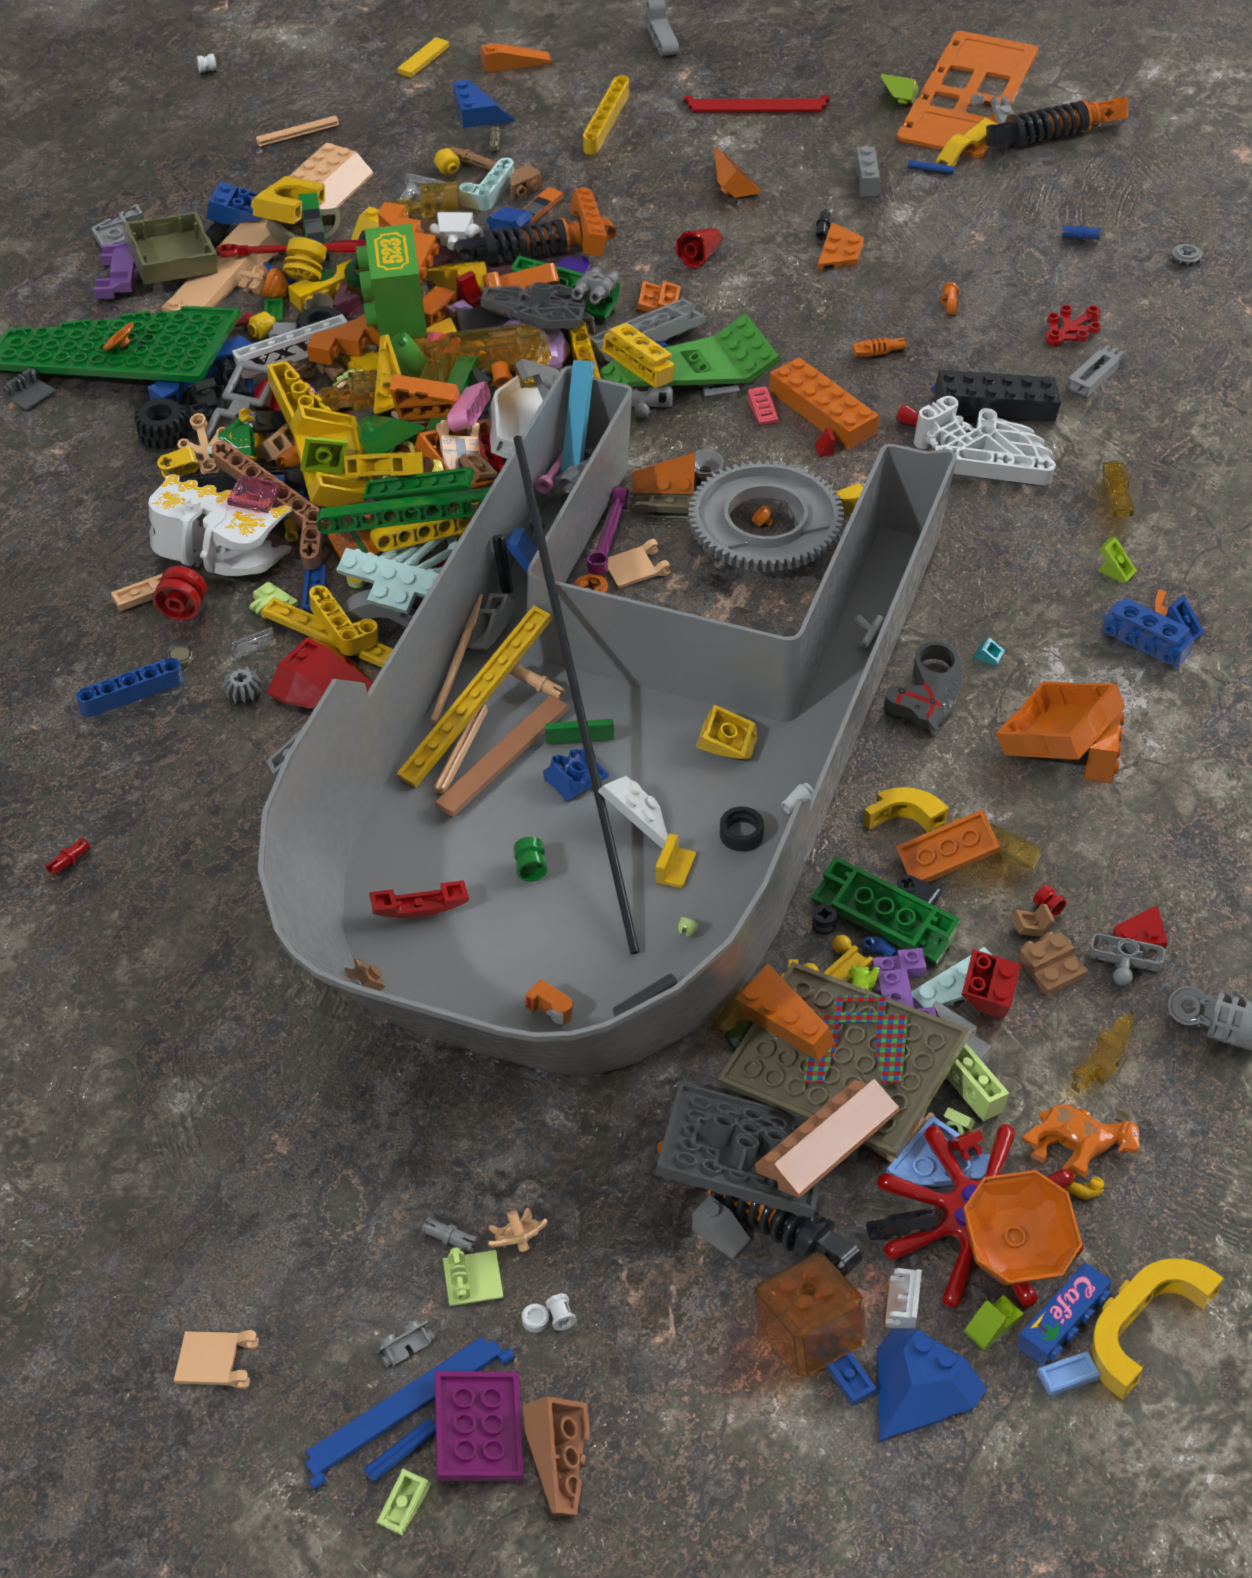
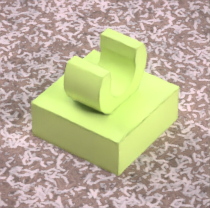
(959, 1120)

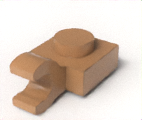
(368, 975)

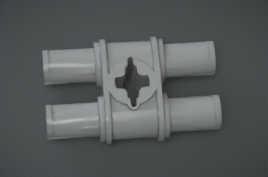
(595, 285)

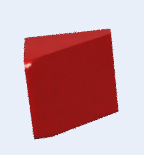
(825, 444)

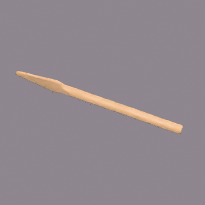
(469, 626)

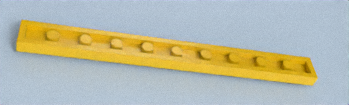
(474, 696)

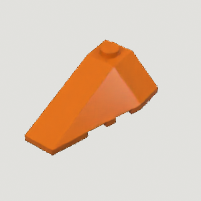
(504, 57)
(732, 178)

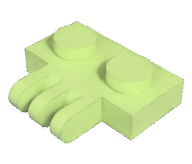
(266, 593)

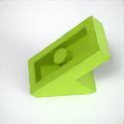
(1117, 561)
(993, 1322)

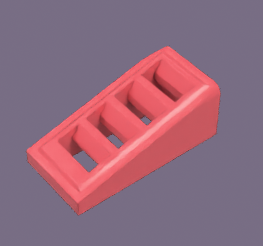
(761, 404)

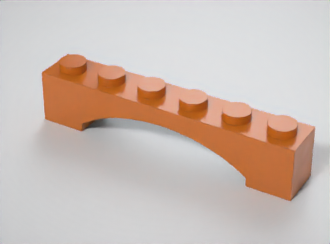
(594, 233)

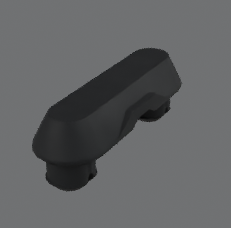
(216, 232)

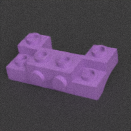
(122, 271)
(895, 975)

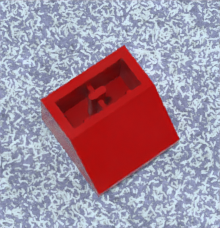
(990, 983)

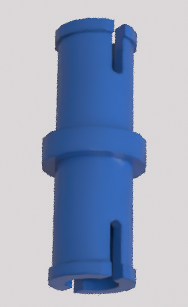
(1081, 232)

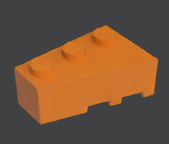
(436, 305)

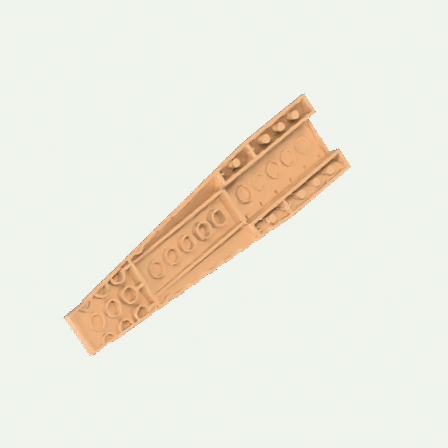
(332, 165)

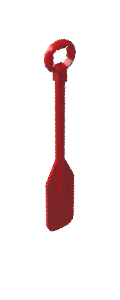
(344, 246)

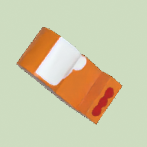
(549, 1001)

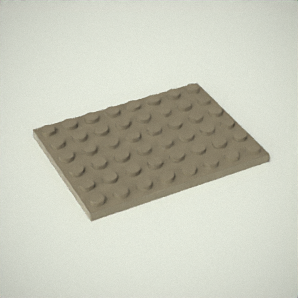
(774, 1069)

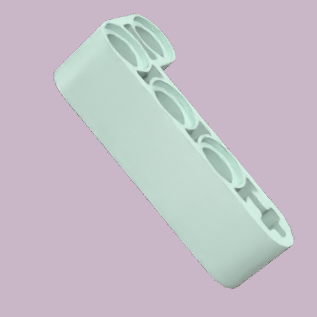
(486, 194)

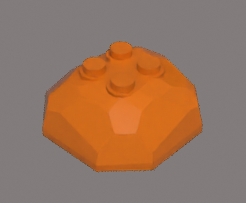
(1022, 1227)

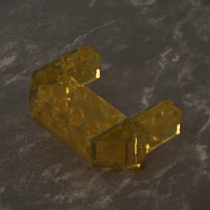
(490, 345)

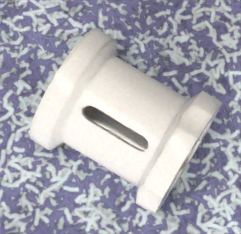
(560, 1311)

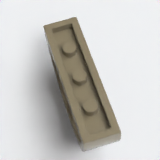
(280, 231)

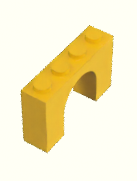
(281, 199)

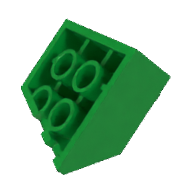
(383, 433)

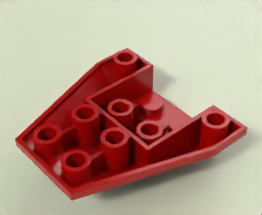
(309, 671)

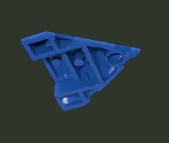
(921, 1383)

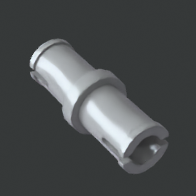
(449, 1234)

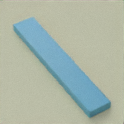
(577, 414)

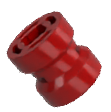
(1048, 896)

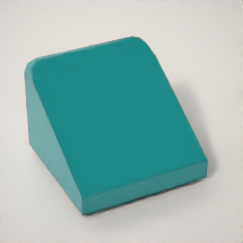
(989, 652)

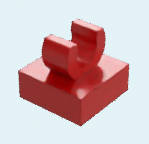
(965, 1141)

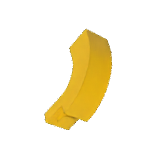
(907, 803)

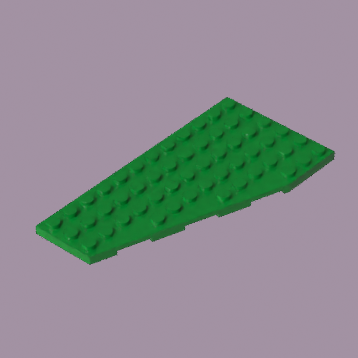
(161, 345)

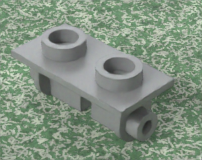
(414, 1336)

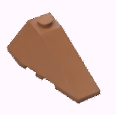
(557, 1438)

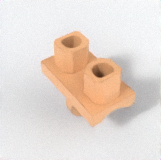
(254, 279)

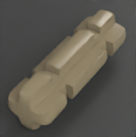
(494, 138)

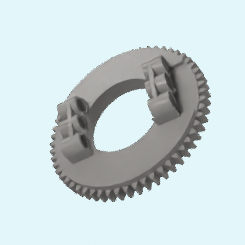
(809, 503)

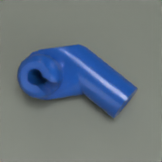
(878, 945)

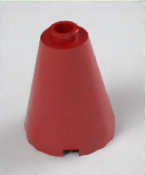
(697, 246)

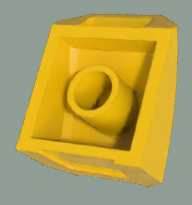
(727, 734)

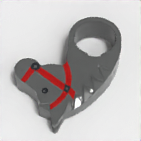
(935, 692)

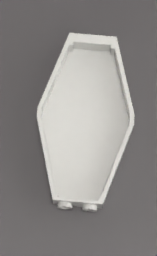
(510, 415)

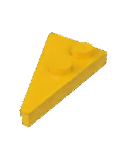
(386, 368)

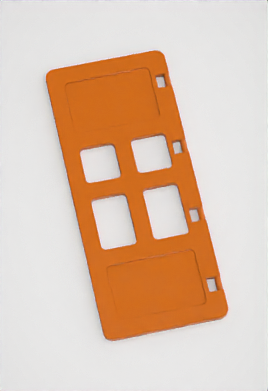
(983, 57)

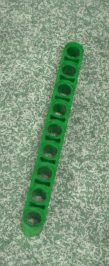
(400, 507)

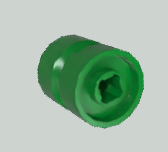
(530, 859)

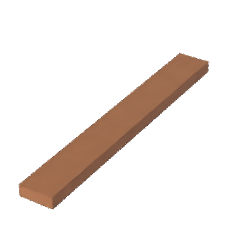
(500, 756)

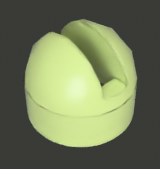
(687, 925)

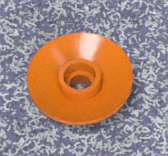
(120, 338)

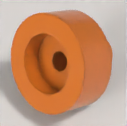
(762, 516)

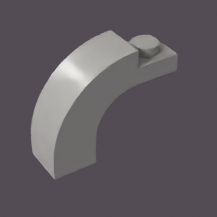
(358, 609)

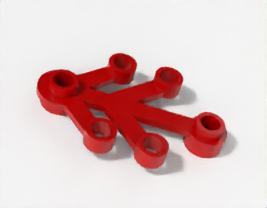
(1056, 337)

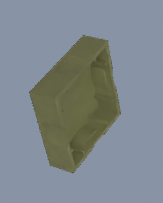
(170, 247)

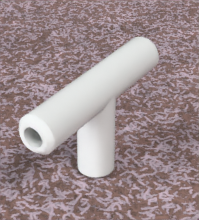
(870, 629)

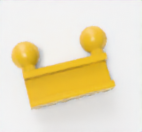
(842, 945)

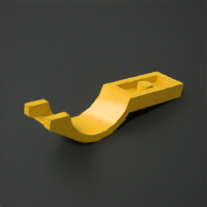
(958, 142)

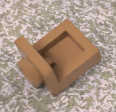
(1033, 923)

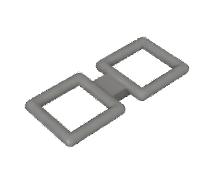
(238, 401)

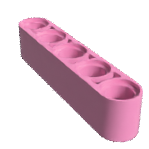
(469, 406)

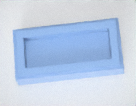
(1068, 1373)

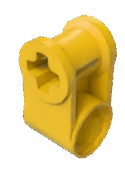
(179, 462)

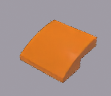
(656, 296)

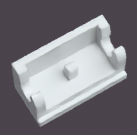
(903, 1299)

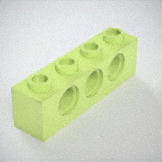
(977, 1085)

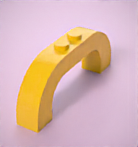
(1165, 1276)

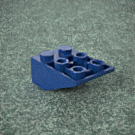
(231, 205)

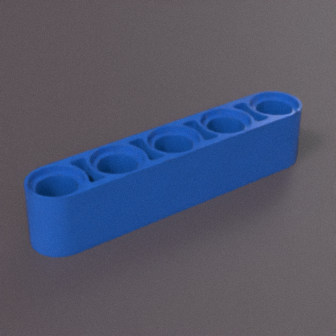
(129, 687)

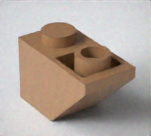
(525, 181)

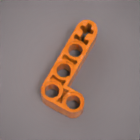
(544, 273)

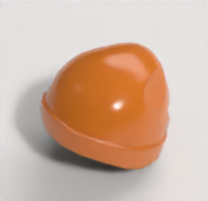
(275, 285)

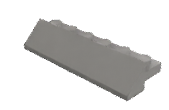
(657, 325)

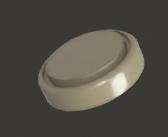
(183, 654)

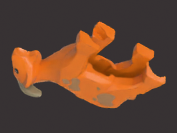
(1082, 1134)

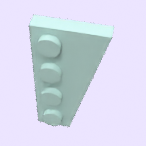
(945, 987)

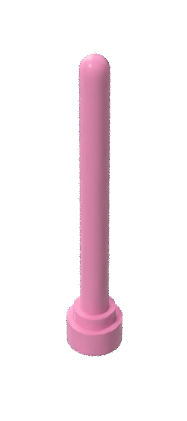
(545, 482)

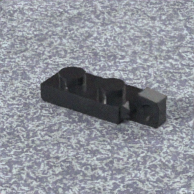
(904, 1222)

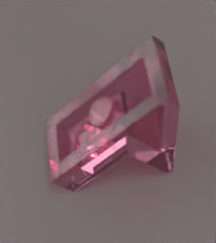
(345, 301)

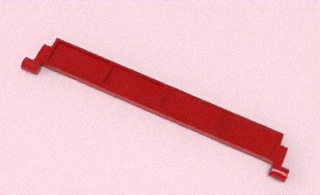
(755, 105)

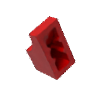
(468, 289)

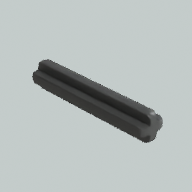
(652, 990)

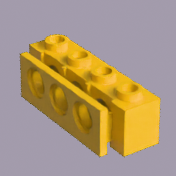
(620, 340)

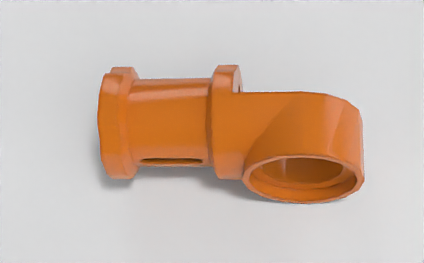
(949, 297)

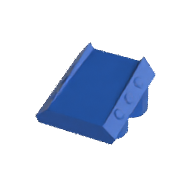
(509, 218)
(521, 547)
(571, 774)

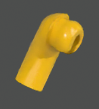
(1087, 1191)

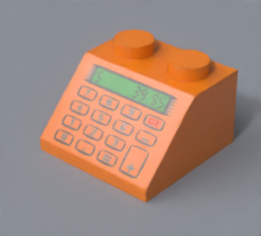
(354, 540)

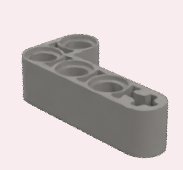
(660, 28)

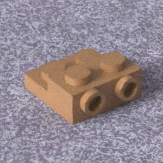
(1052, 962)

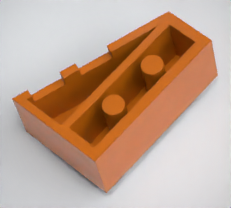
(422, 398)
(666, 477)

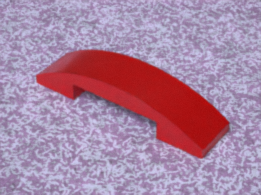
(421, 903)

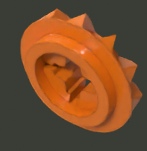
(595, 581)

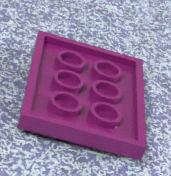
(478, 1426)

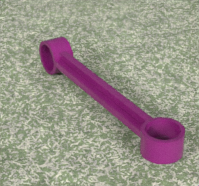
(619, 501)

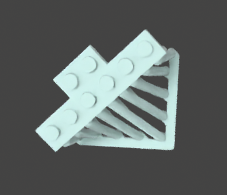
(396, 572)

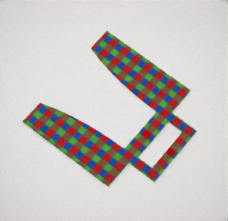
(890, 1039)

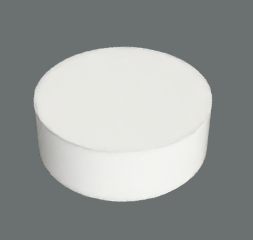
(535, 1318)

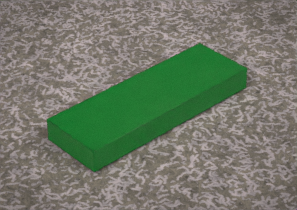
(569, 731)

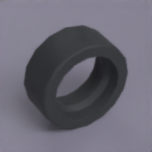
(737, 842)

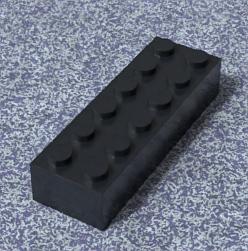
(1006, 394)

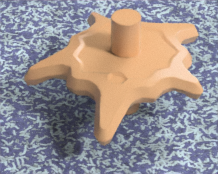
(517, 1231)

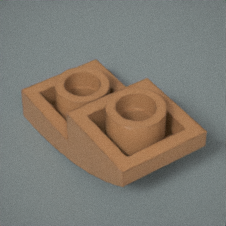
(303, 369)

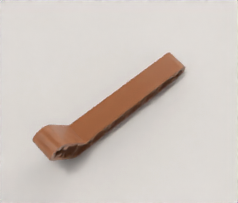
(302, 517)

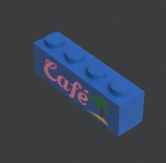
(1064, 1314)

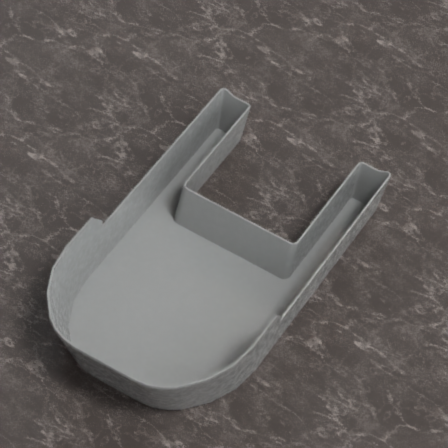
(461, 976)

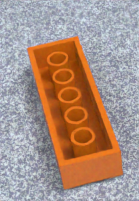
(823, 403)

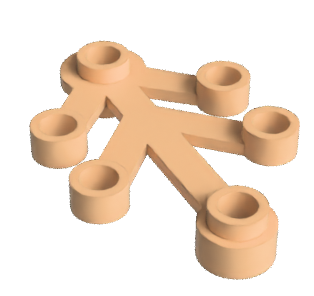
(199, 424)

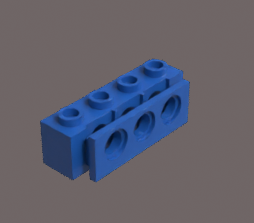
(1149, 632)

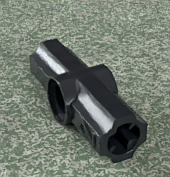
(226, 368)

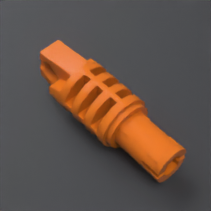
(878, 346)

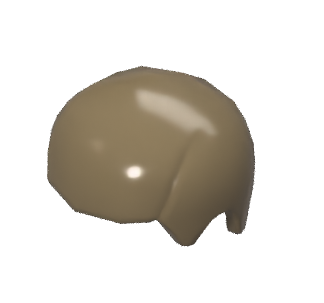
(319, 299)

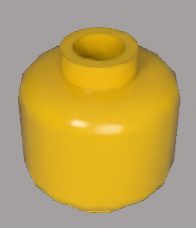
(446, 161)
(260, 325)

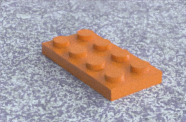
(949, 847)

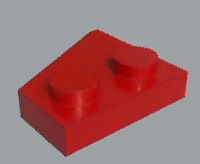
(1144, 927)

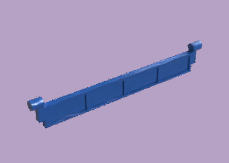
(396, 1409)

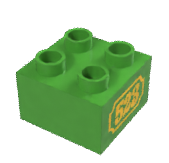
(391, 281)

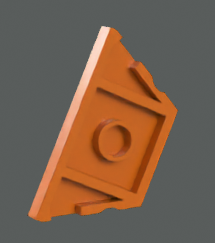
(840, 248)

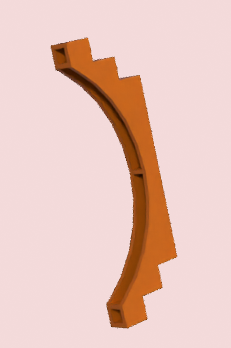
(355, 335)

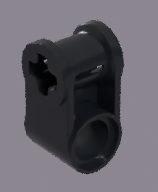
(920, 889)

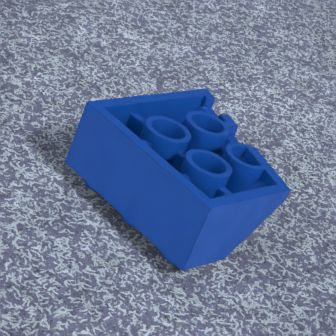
(477, 106)

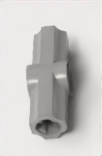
(565, 482)

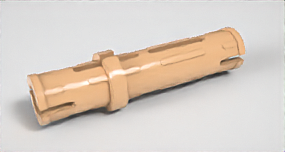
(539, 682)

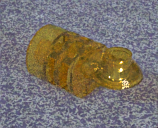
(429, 200)
(358, 395)

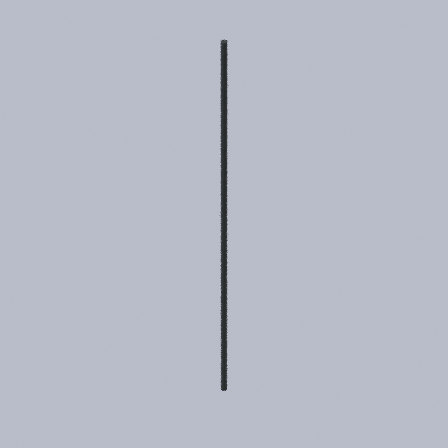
(577, 699)

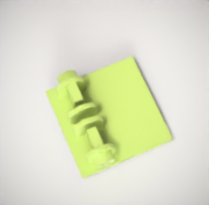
(472, 1277)

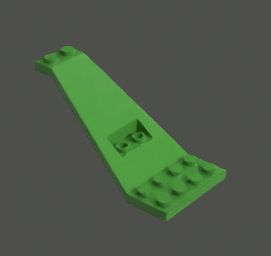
(729, 357)

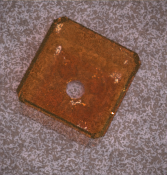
(810, 1314)

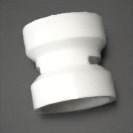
(206, 63)

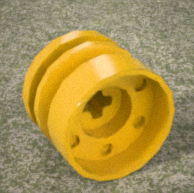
(304, 259)

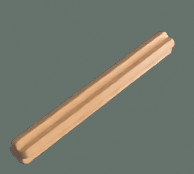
(297, 131)
(459, 751)

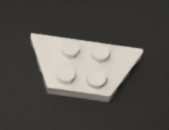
(637, 807)

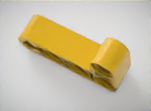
(346, 636)

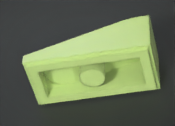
(403, 1501)

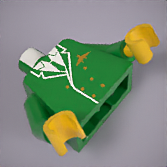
(239, 435)

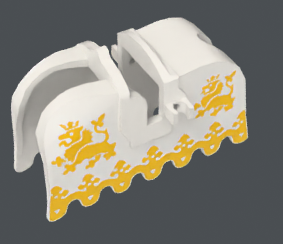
(231, 536)

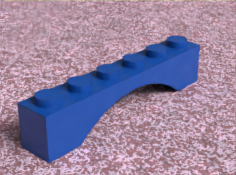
(177, 390)

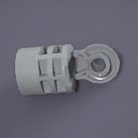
(1227, 1015)

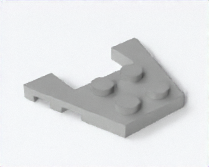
(113, 230)
(542, 375)

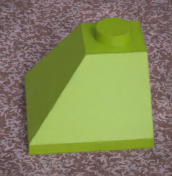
(901, 88)
(323, 455)

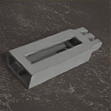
(1086, 379)

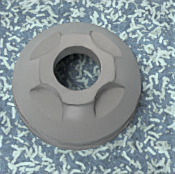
(709, 461)

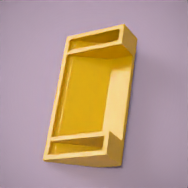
(329, 488)

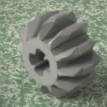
(241, 685)

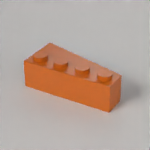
(1102, 754)
(784, 1013)

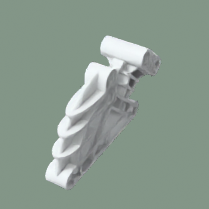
(991, 450)

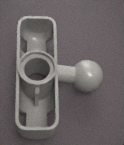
(648, 396)
(1126, 955)

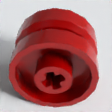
(179, 593)

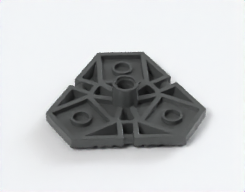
(539, 305)

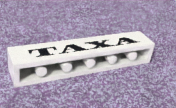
(287, 346)

